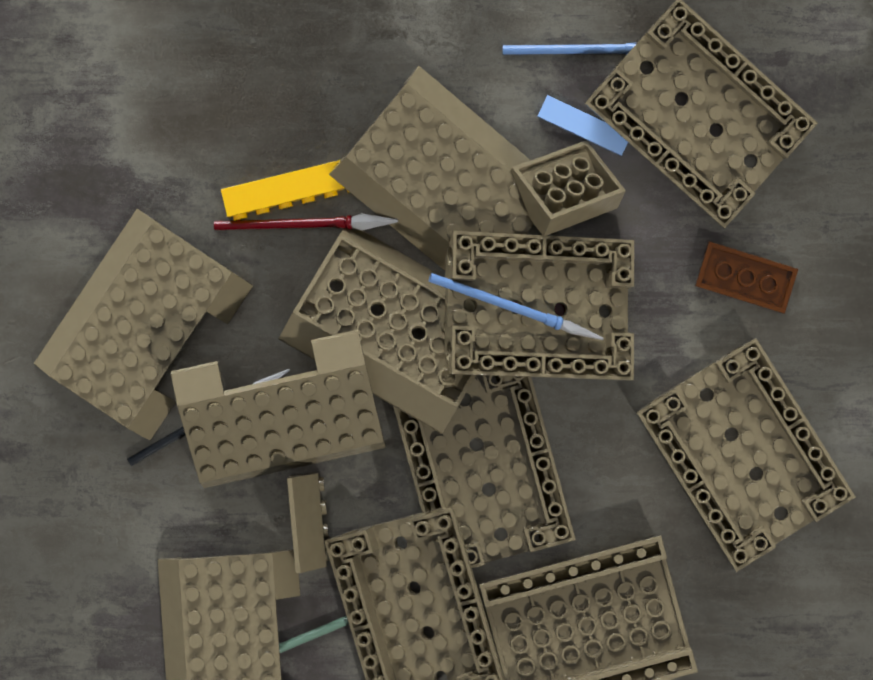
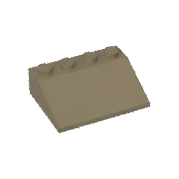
(567, 187)
(307, 521)

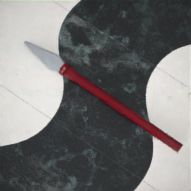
(361, 221)

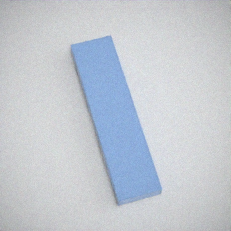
(582, 125)

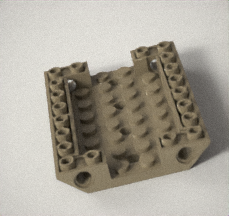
(719, 90)
(539, 275)
(399, 367)
(769, 436)
(513, 458)
(391, 618)

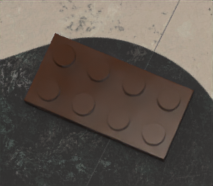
(746, 277)

